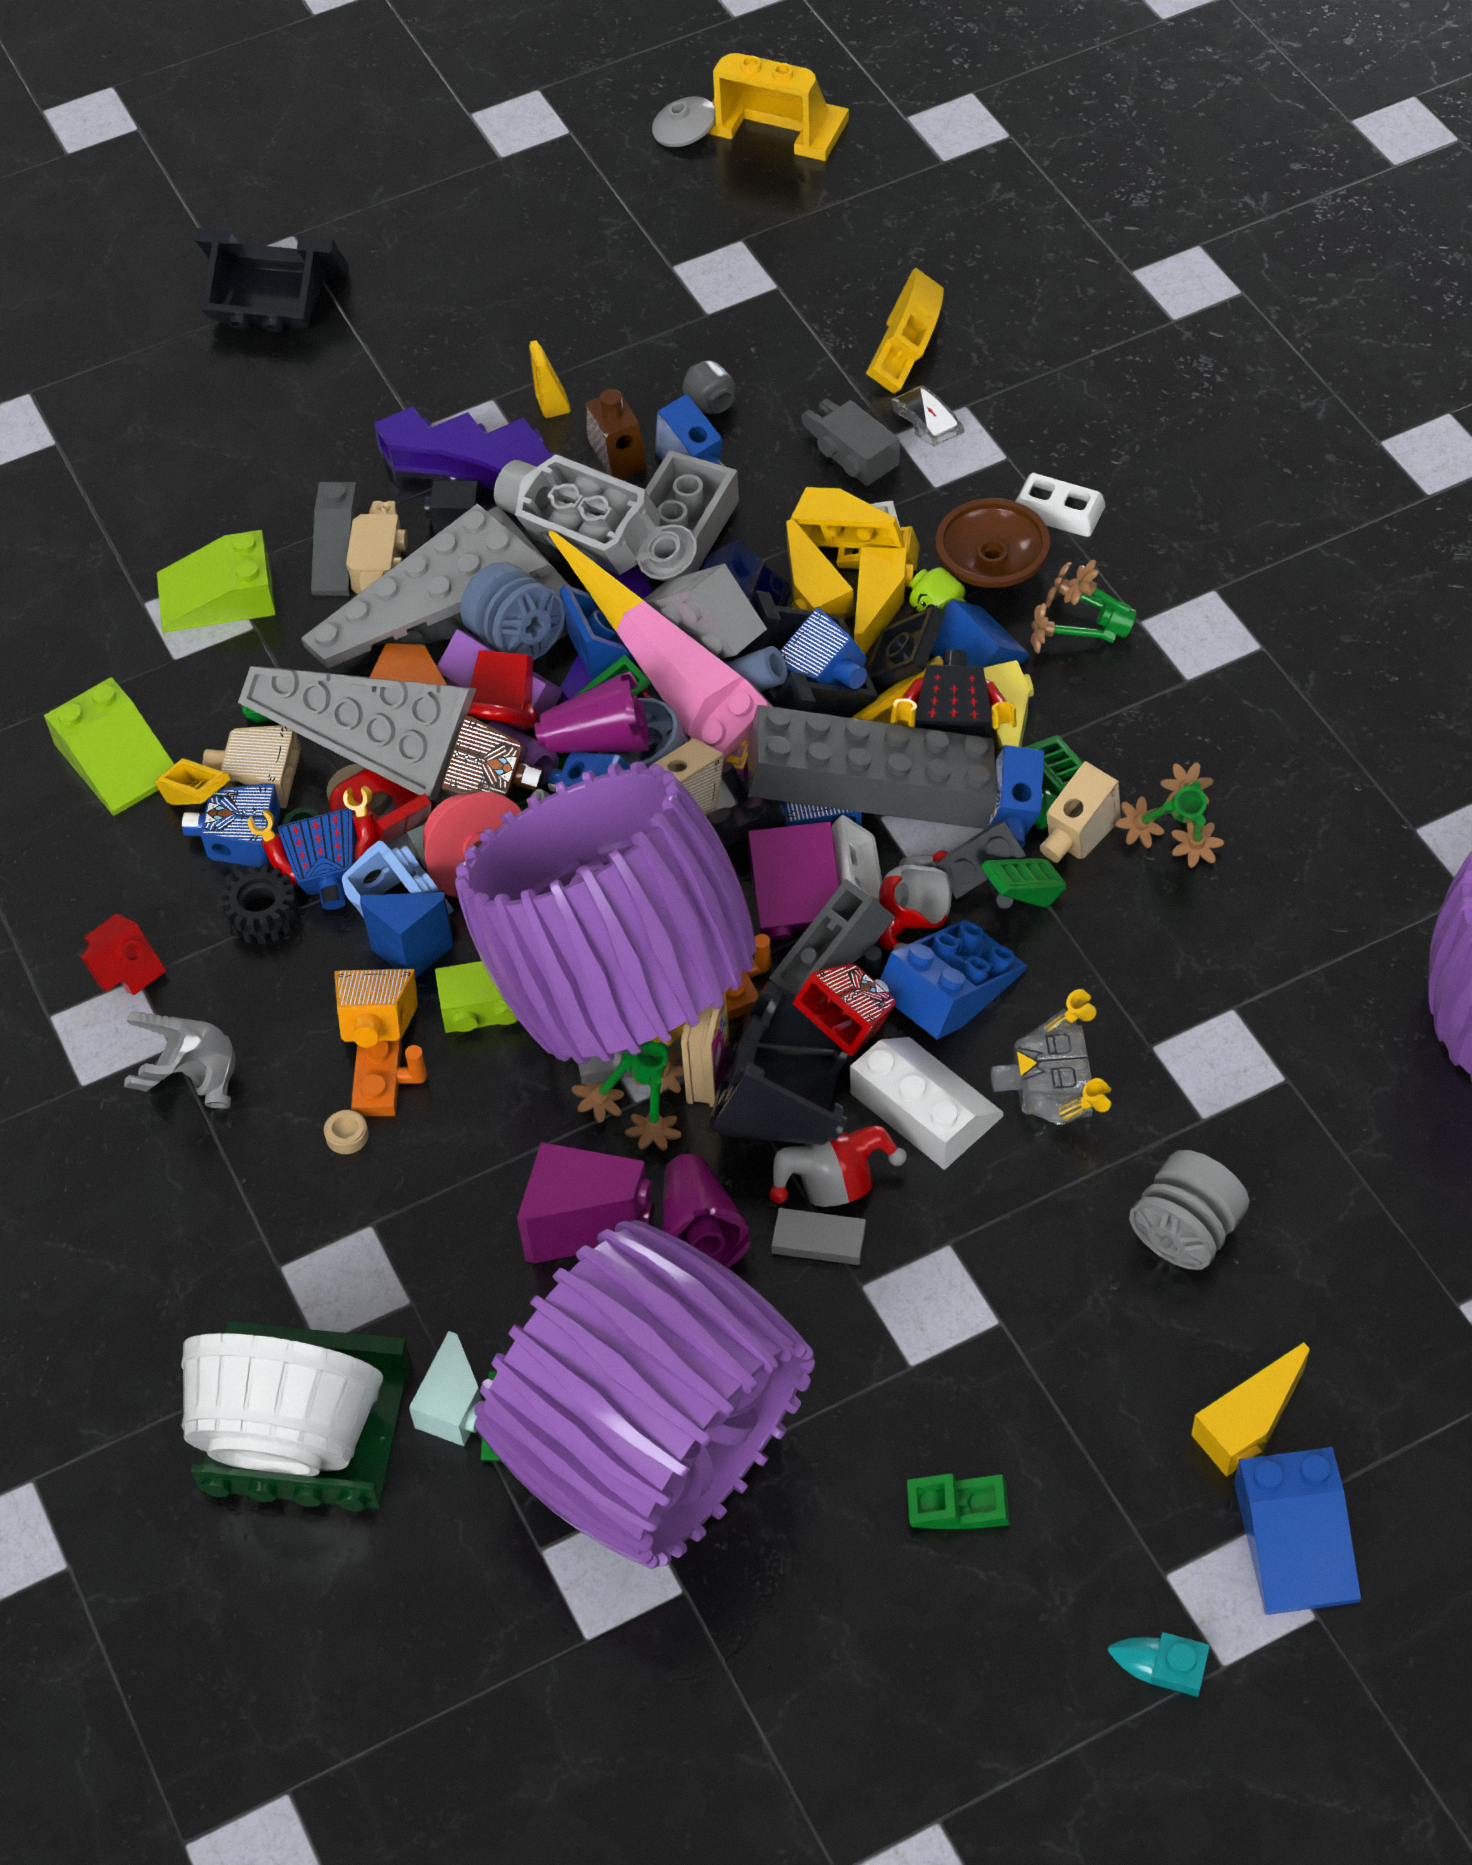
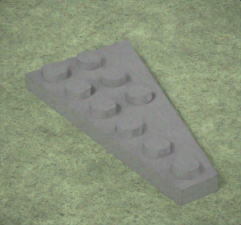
(421, 587)
(379, 723)

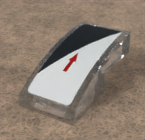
(929, 414)

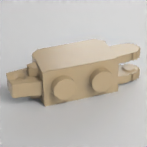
(375, 545)

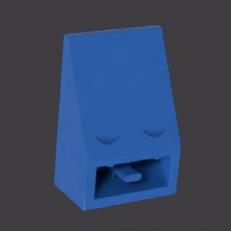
(949, 976)

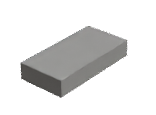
(818, 1236)

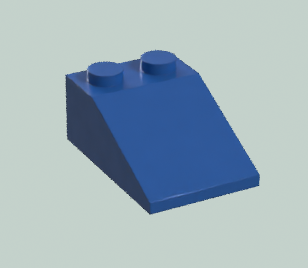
(1297, 1530)

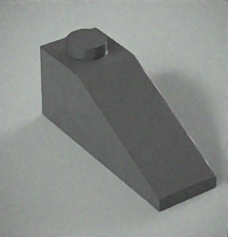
(333, 515)
(835, 937)

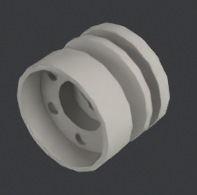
(1189, 1209)

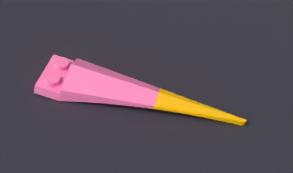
(699, 687)

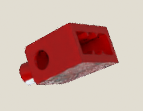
(845, 1005)

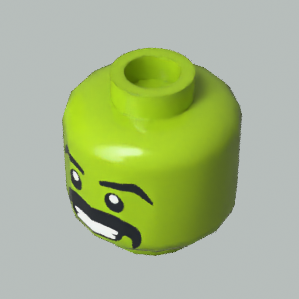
(934, 589)

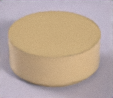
(346, 1131)

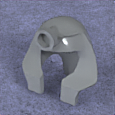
(191, 1048)

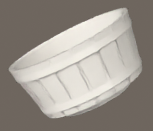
(274, 1402)

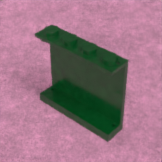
(365, 1476)

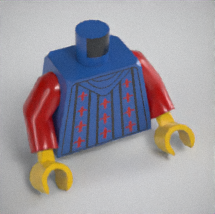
(321, 847)

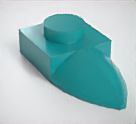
(1163, 1661)

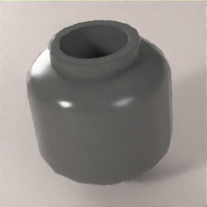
(709, 387)

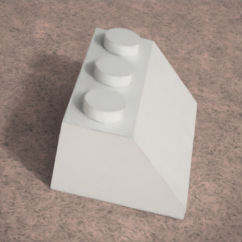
(921, 1099)

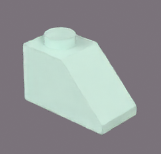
(447, 1395)

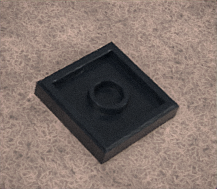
(904, 648)

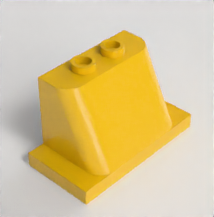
(778, 97)

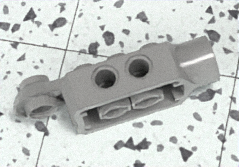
(595, 514)

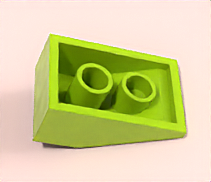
(217, 584)
(109, 745)

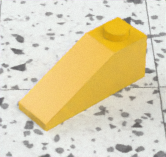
(844, 521)
(814, 577)
(880, 591)
(1245, 1417)

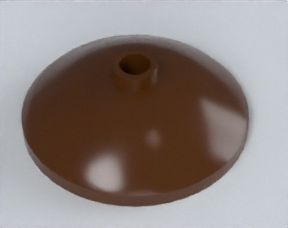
(992, 542)

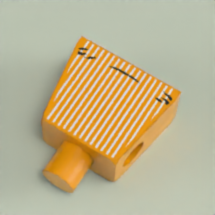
(375, 1004)

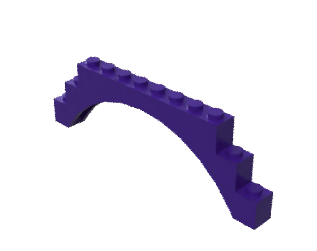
(470, 453)

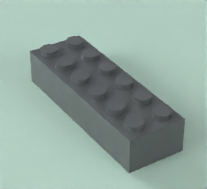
(871, 767)

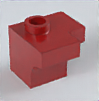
(121, 955)

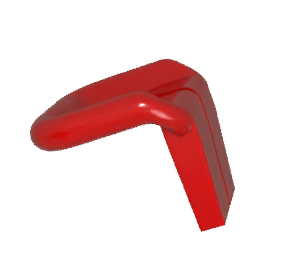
(503, 689)
(410, 808)

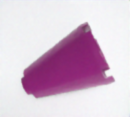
(597, 720)
(702, 1211)

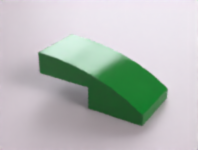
(959, 1504)

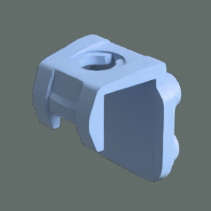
(400, 867)

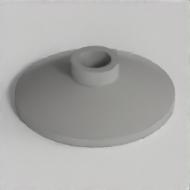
(684, 121)

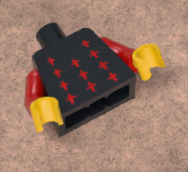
(954, 699)

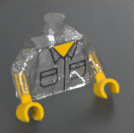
(1054, 1068)

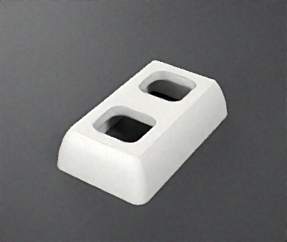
(1054, 511)
(864, 867)

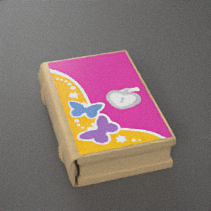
(704, 1053)

